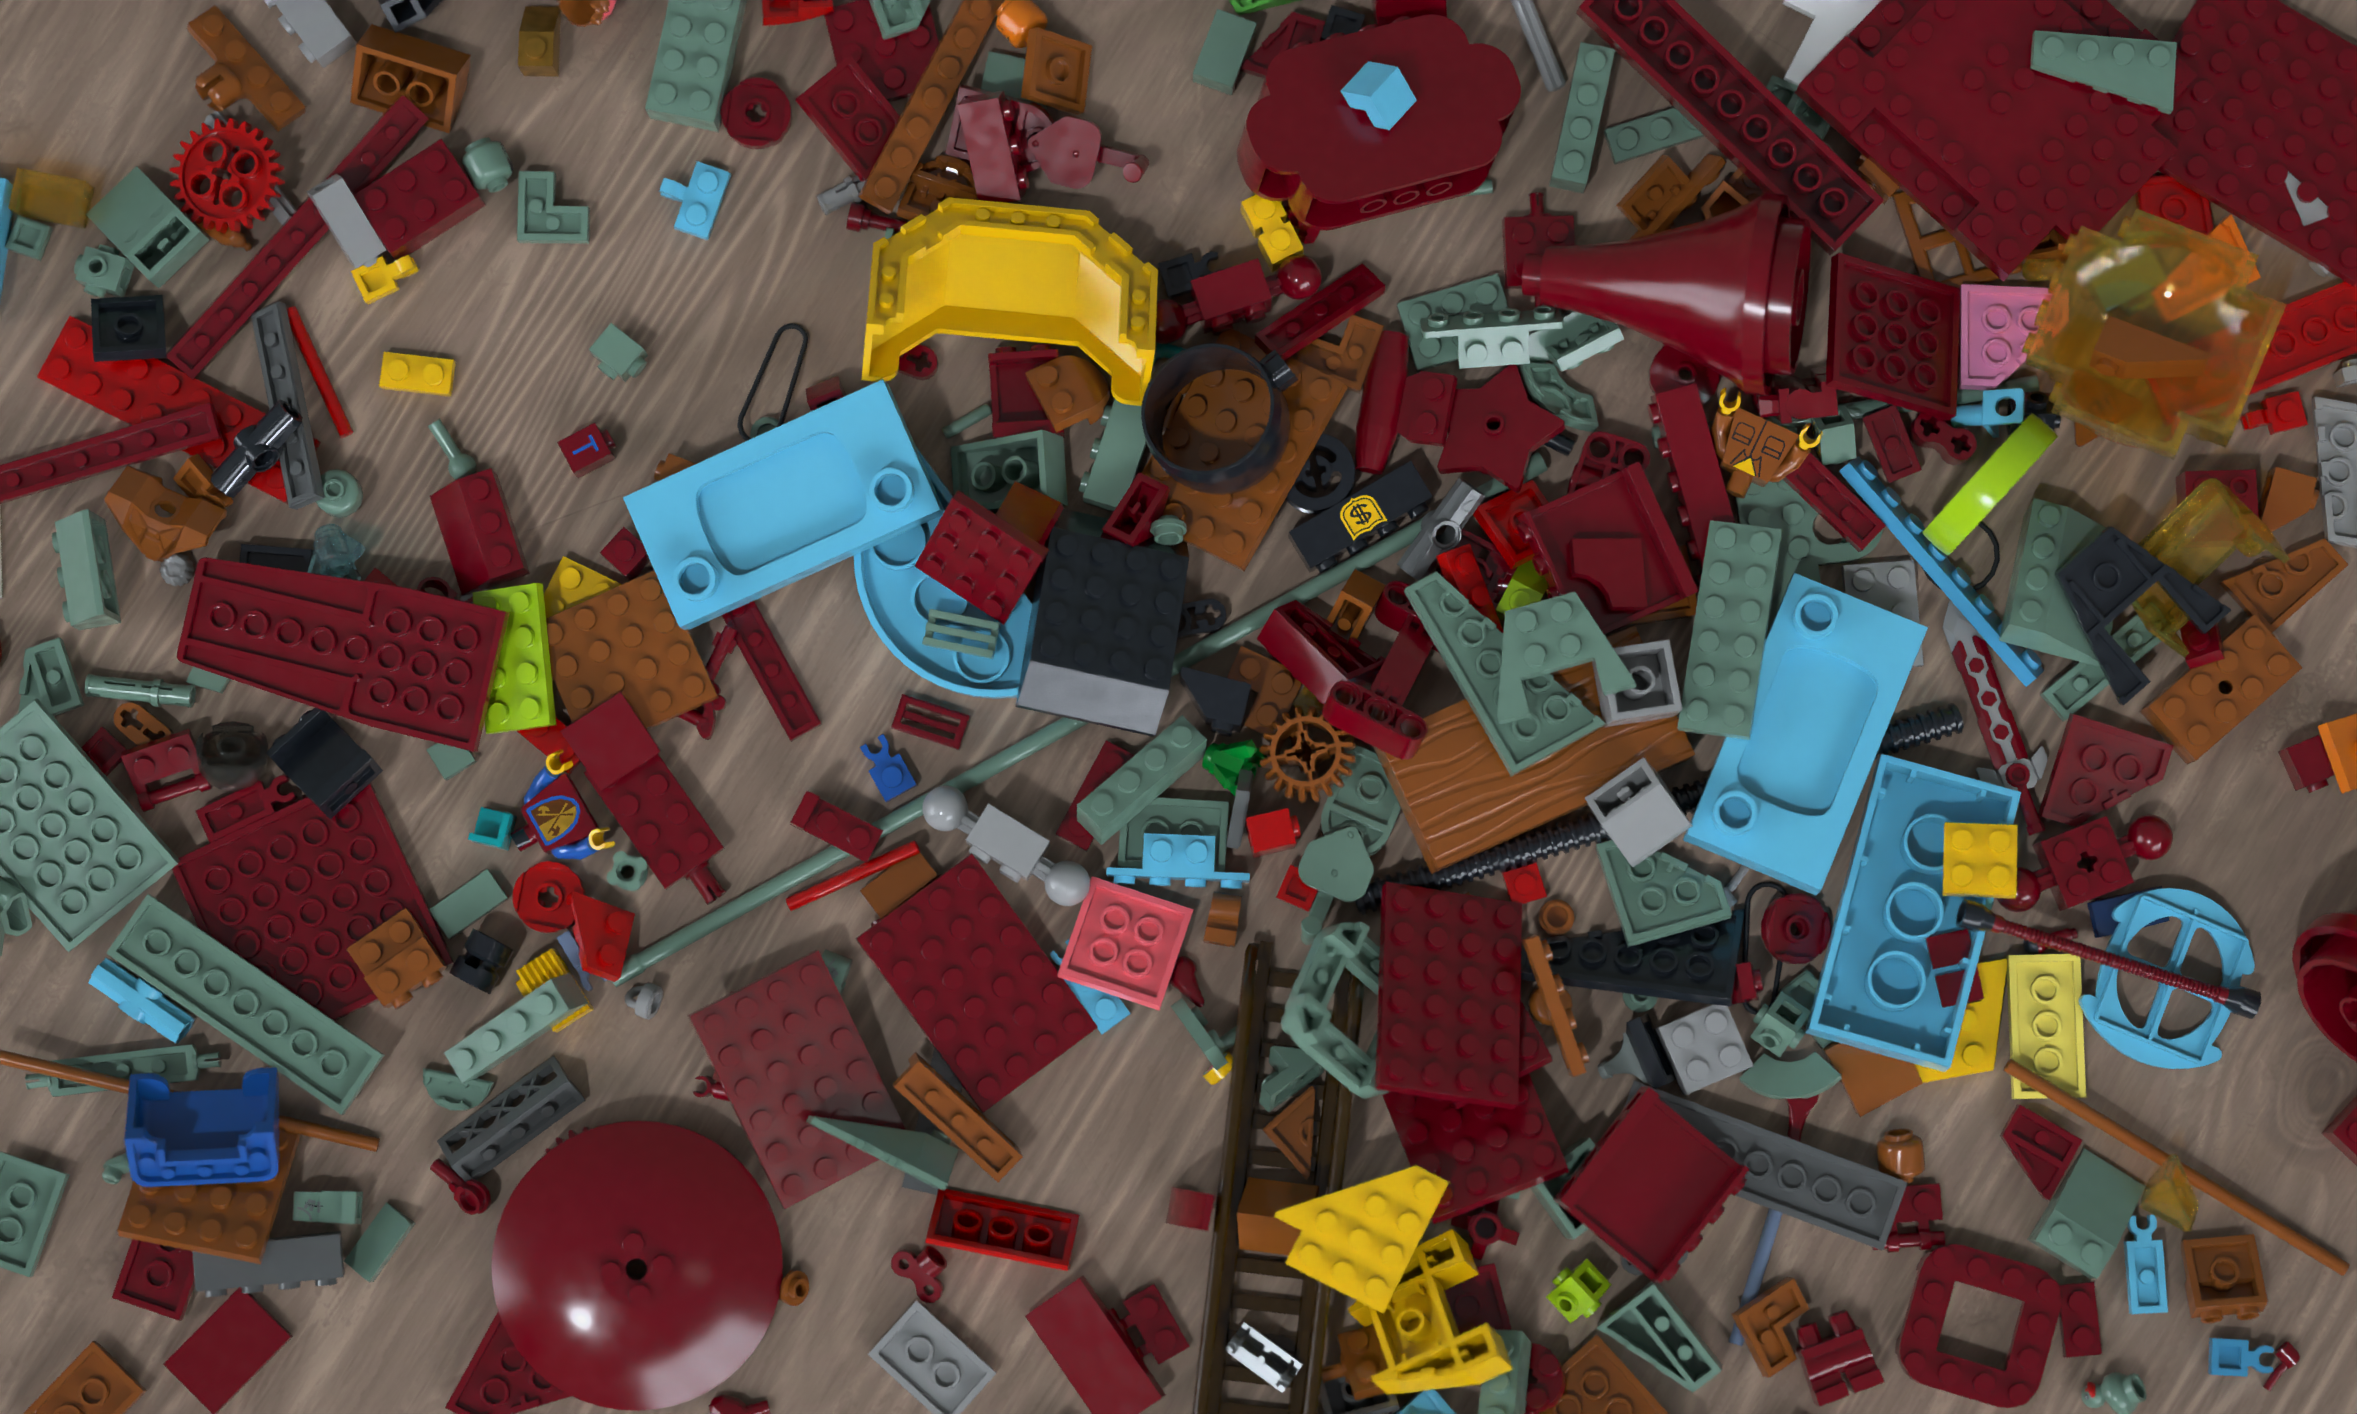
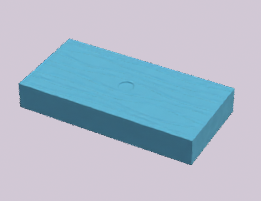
(1877, 967)

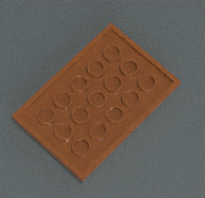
(1219, 426)

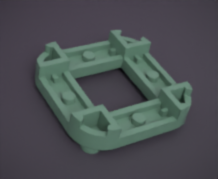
(1306, 1009)

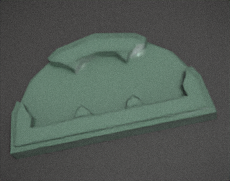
(452, 1094)

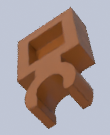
(195, 481)

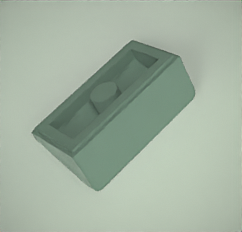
(379, 1242)

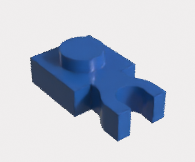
(890, 773)

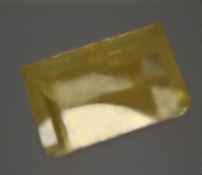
(51, 198)

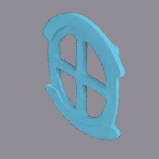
(2144, 1043)

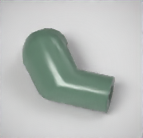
(115, 1169)

